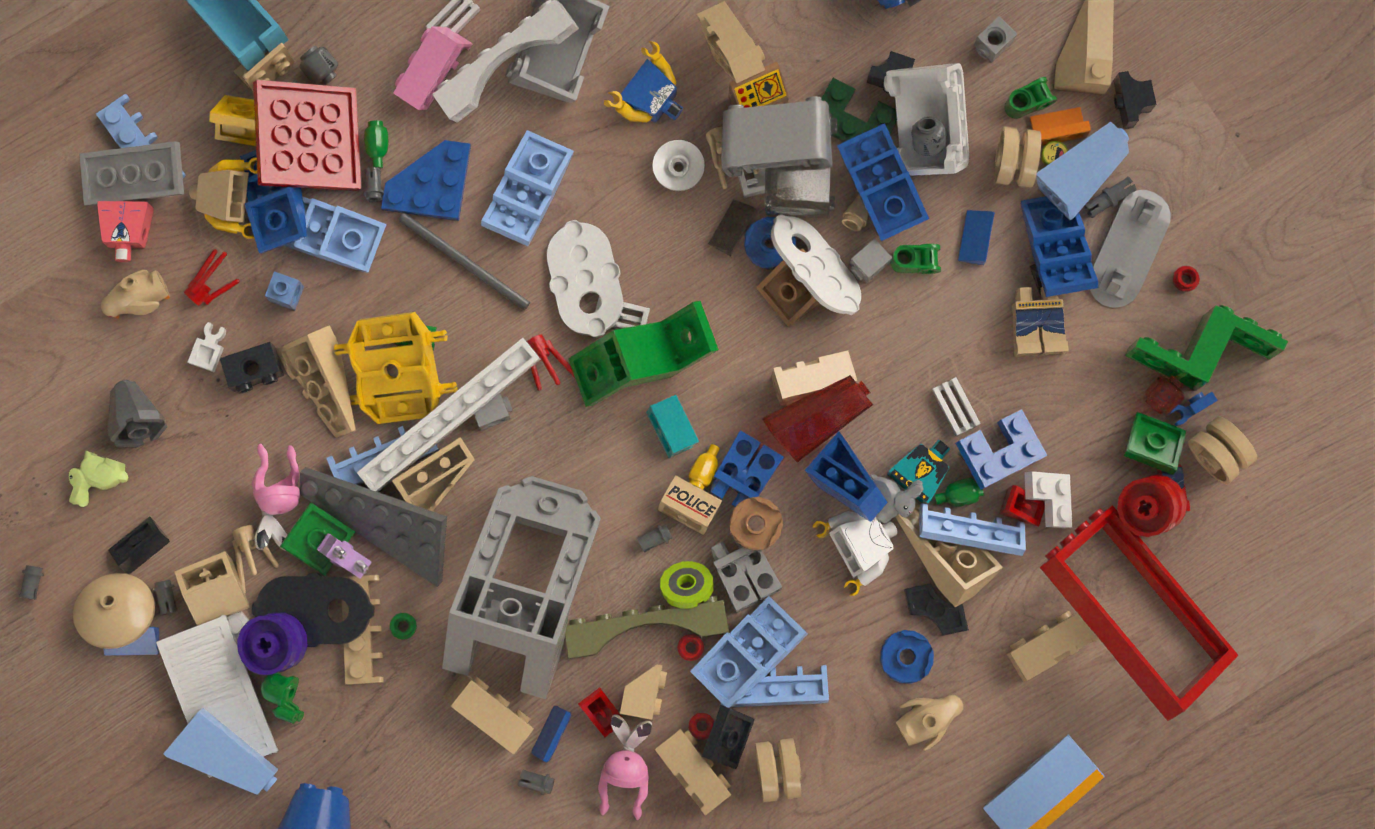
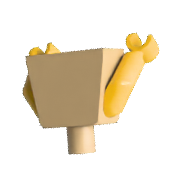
(223, 195)

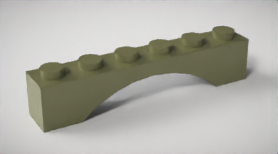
(589, 638)

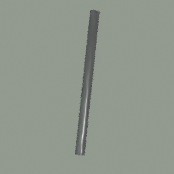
(464, 261)

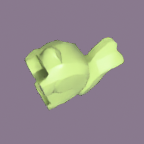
(97, 473)

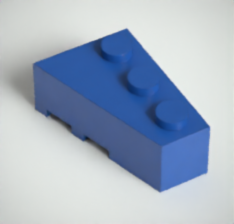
(846, 479)

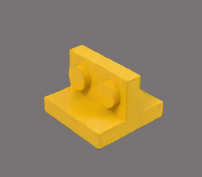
(234, 120)

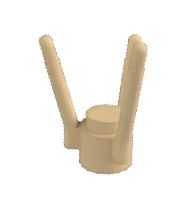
(714, 139)
(244, 542)

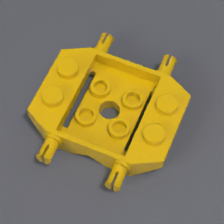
(414, 365)

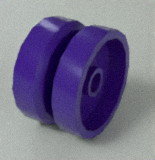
(272, 643)

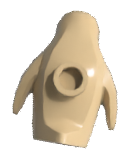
(136, 295)
(928, 719)

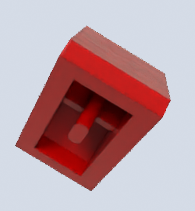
(1020, 508)
(600, 711)

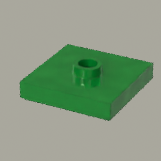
(1155, 443)
(310, 532)

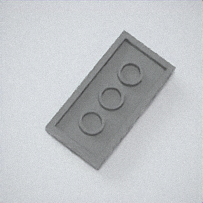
(132, 173)

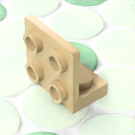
(269, 68)

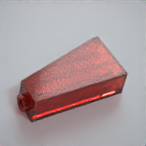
(818, 416)

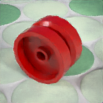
(1151, 505)

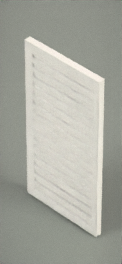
(212, 677)

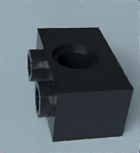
(236, 367)

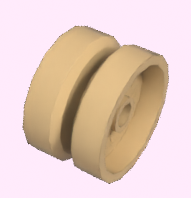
(1022, 157)
(1222, 450)
(779, 769)

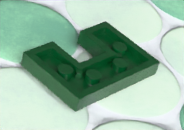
(848, 126)

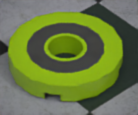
(686, 572)

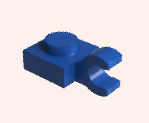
(1196, 405)

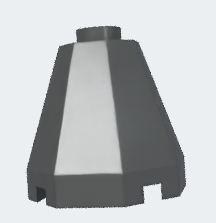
(132, 416)

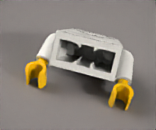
(861, 545)

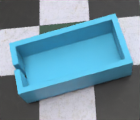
(241, 27)

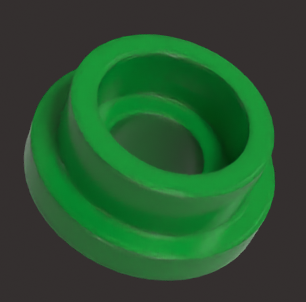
(394, 626)

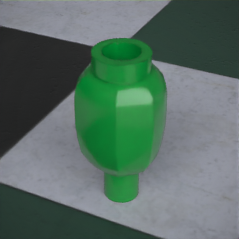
(376, 142)
(960, 493)

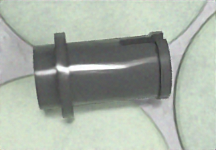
(373, 185)
(654, 538)
(31, 582)
(165, 594)
(536, 782)

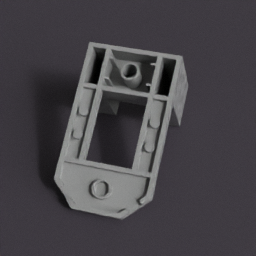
(515, 615)

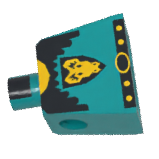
(923, 466)

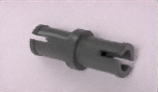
(1110, 197)

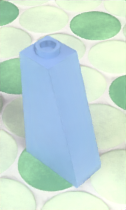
(1083, 169)
(222, 754)

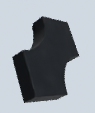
(925, 602)

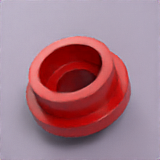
(1191, 273)
(690, 638)
(693, 723)

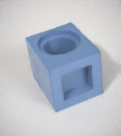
(284, 291)

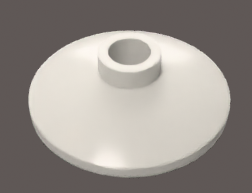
(680, 153)

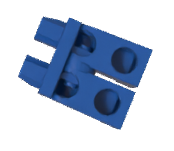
(736, 473)

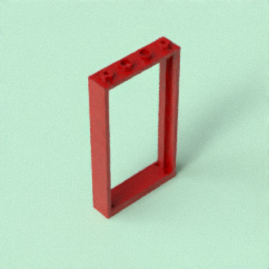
(1111, 634)

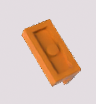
(1061, 125)

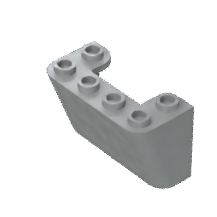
(556, 67)

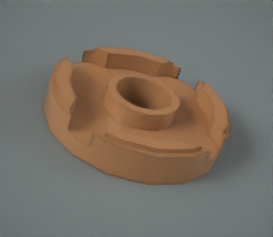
(756, 539)

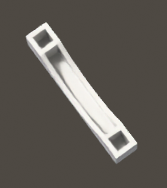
(463, 92)

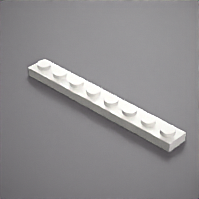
(448, 415)

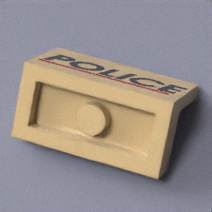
(689, 505)

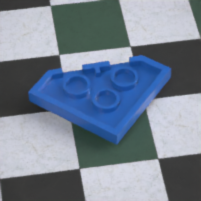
(431, 184)

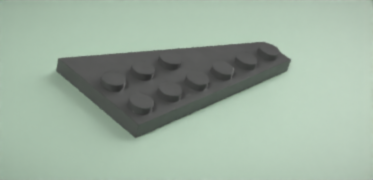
(396, 527)

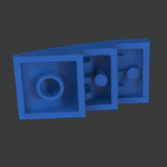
(883, 182)
(273, 212)
(1058, 248)

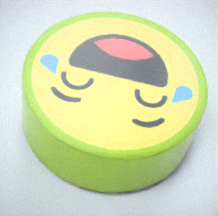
(1052, 151)

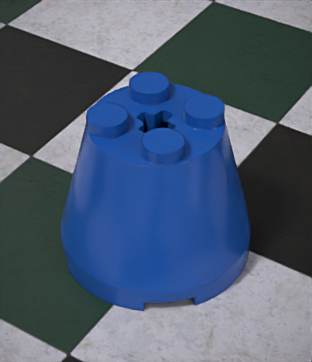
(317, 809)

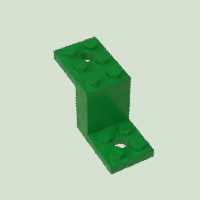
(1206, 347)
(643, 353)

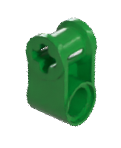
(1033, 96)
(922, 259)

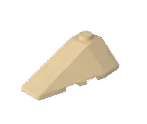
(1088, 51)
(322, 377)
(955, 568)

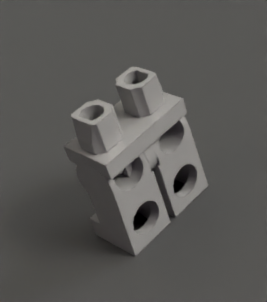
(735, 569)

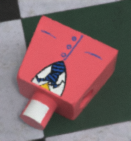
(124, 226)

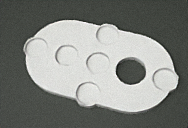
(583, 264)
(818, 268)

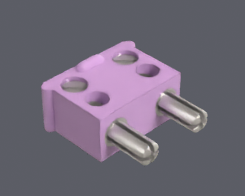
(344, 555)

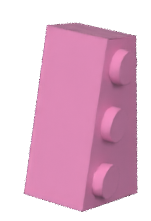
(430, 66)

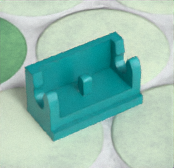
(672, 426)

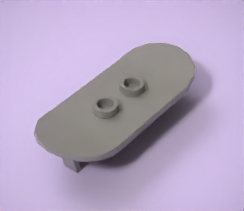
(1130, 248)

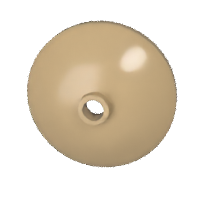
(115, 623)

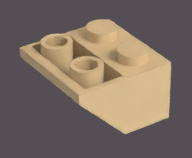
(212, 588)
(641, 694)

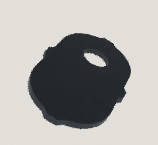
(308, 601)

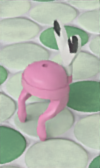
(274, 499)
(626, 767)

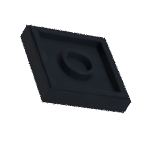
(728, 737)

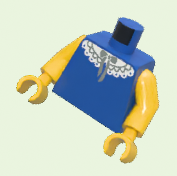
(649, 91)

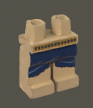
(1038, 325)

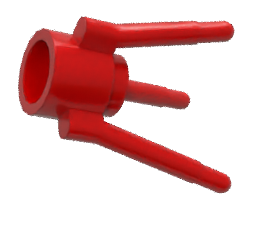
(198, 290)
(542, 349)

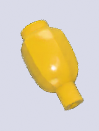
(704, 468)

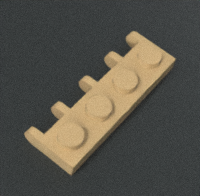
(358, 653)

